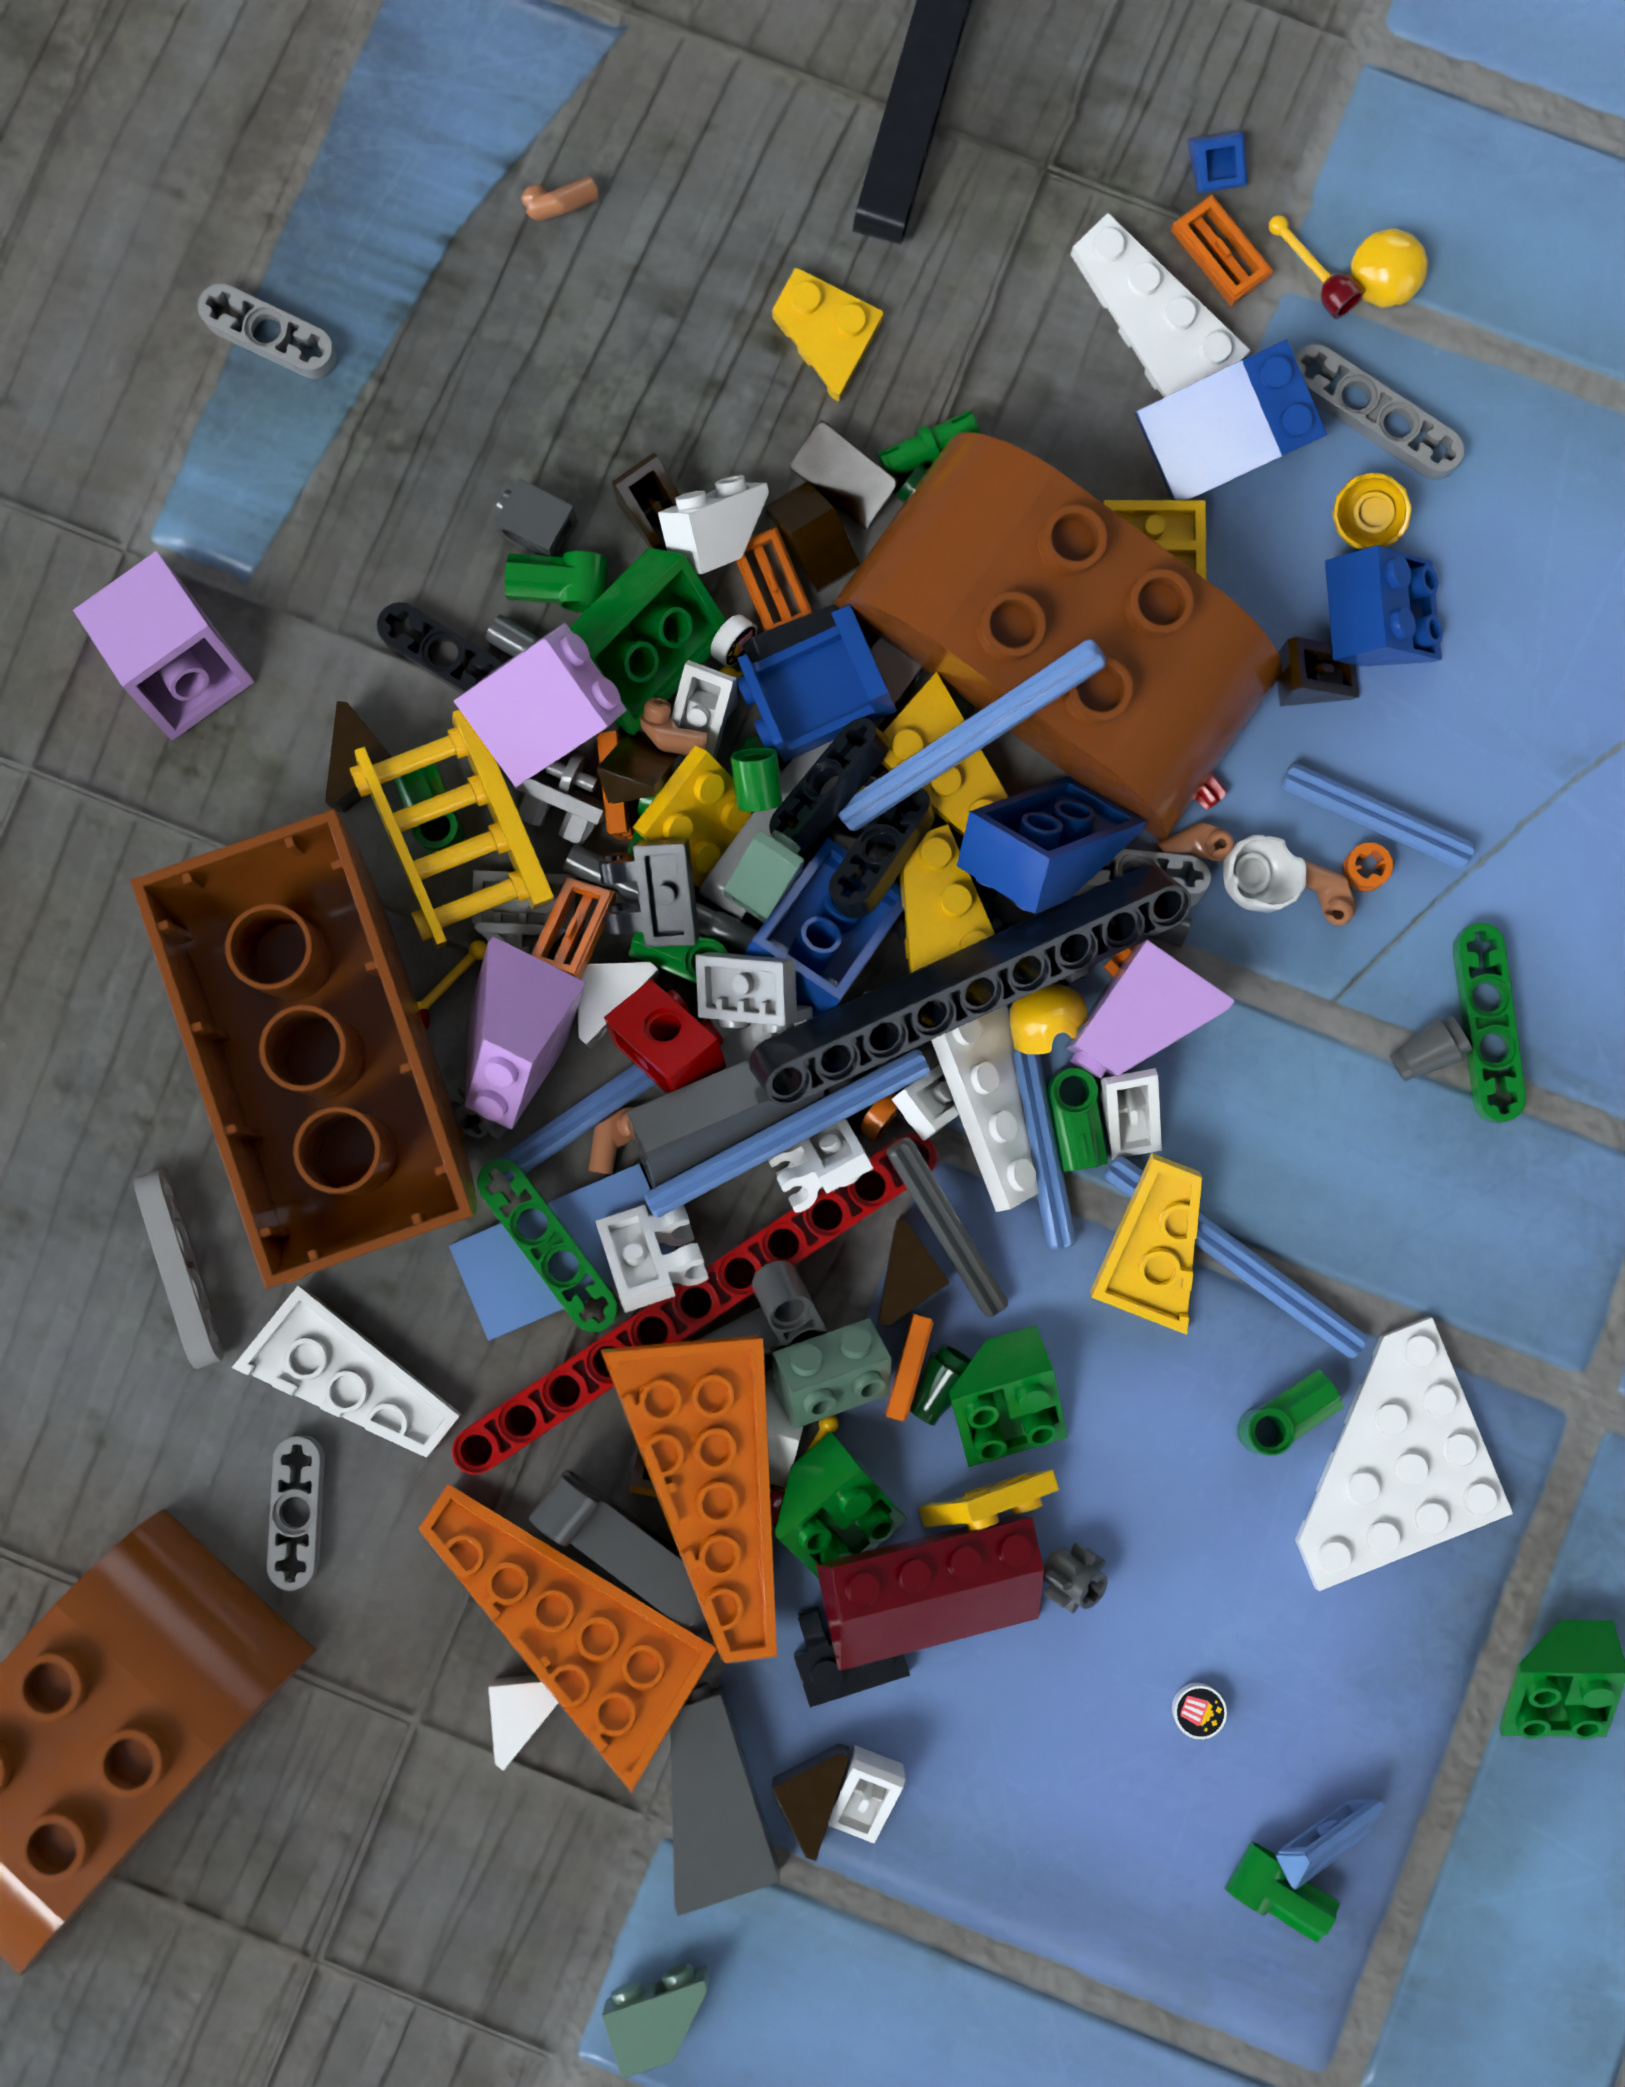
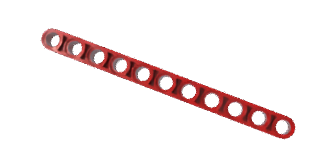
(583, 1366)

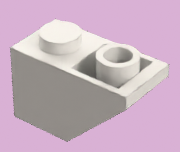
(714, 525)

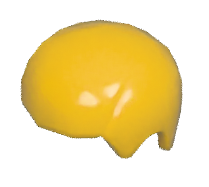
(1390, 267)
(1371, 511)
(1044, 1015)

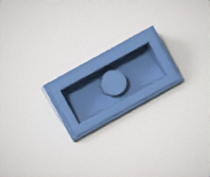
(1328, 1840)

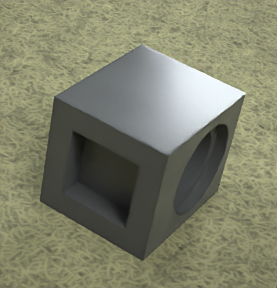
(534, 519)

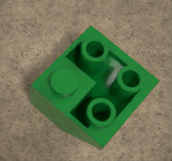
(1007, 1398)
(833, 1506)
(1567, 1683)

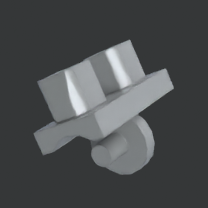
(582, 809)

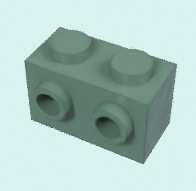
(832, 1373)

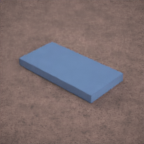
(505, 1283)

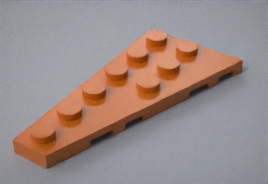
(706, 1451)

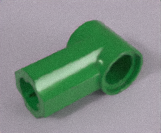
(568, 580)
(756, 776)
(419, 787)
(674, 959)
(1077, 1126)
(1293, 1412)
(1264, 1888)

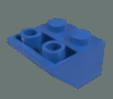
(1383, 608)

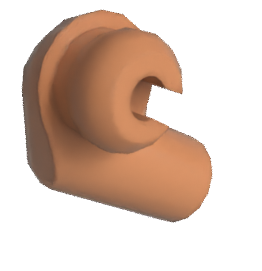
(560, 201)
(664, 731)
(1199, 841)
(1332, 892)
(607, 1138)

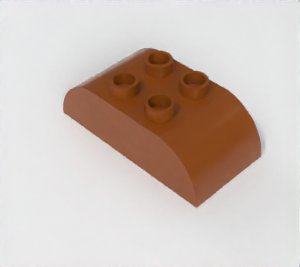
(1015, 566)
(307, 1047)
(119, 1717)

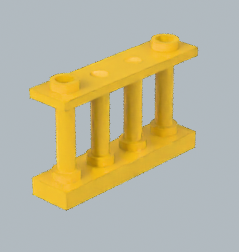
(483, 788)

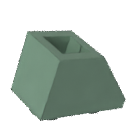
(765, 874)
(652, 2020)

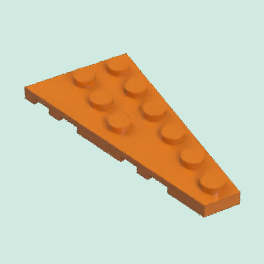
(592, 1645)

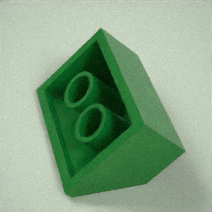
(649, 629)

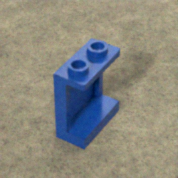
(815, 688)

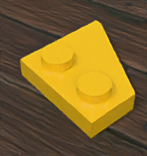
(826, 327)

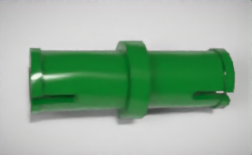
(925, 445)

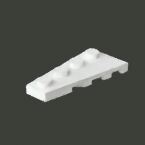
(1154, 311)
(988, 1100)
(334, 1366)

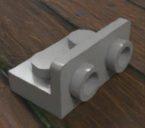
(748, 991)

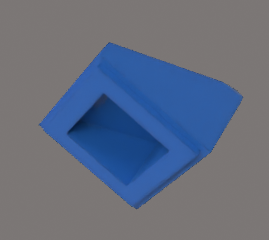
(1218, 161)

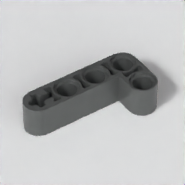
(784, 1315)
(621, 1545)

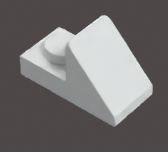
(705, 702)
(927, 1103)

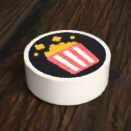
(730, 638)
(1199, 1711)

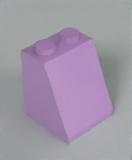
(162, 646)
(541, 704)
(1144, 1011)
(516, 1030)

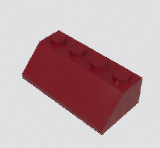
(931, 1590)

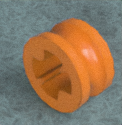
(1374, 881)

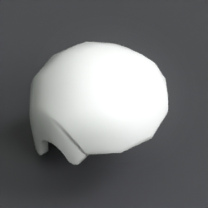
(1263, 874)

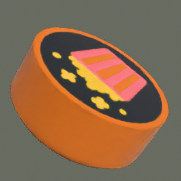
(880, 1118)

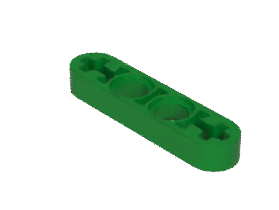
(1498, 1022)
(542, 1249)

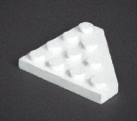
(1403, 1467)

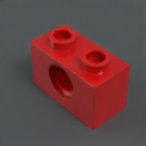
(648, 1019)

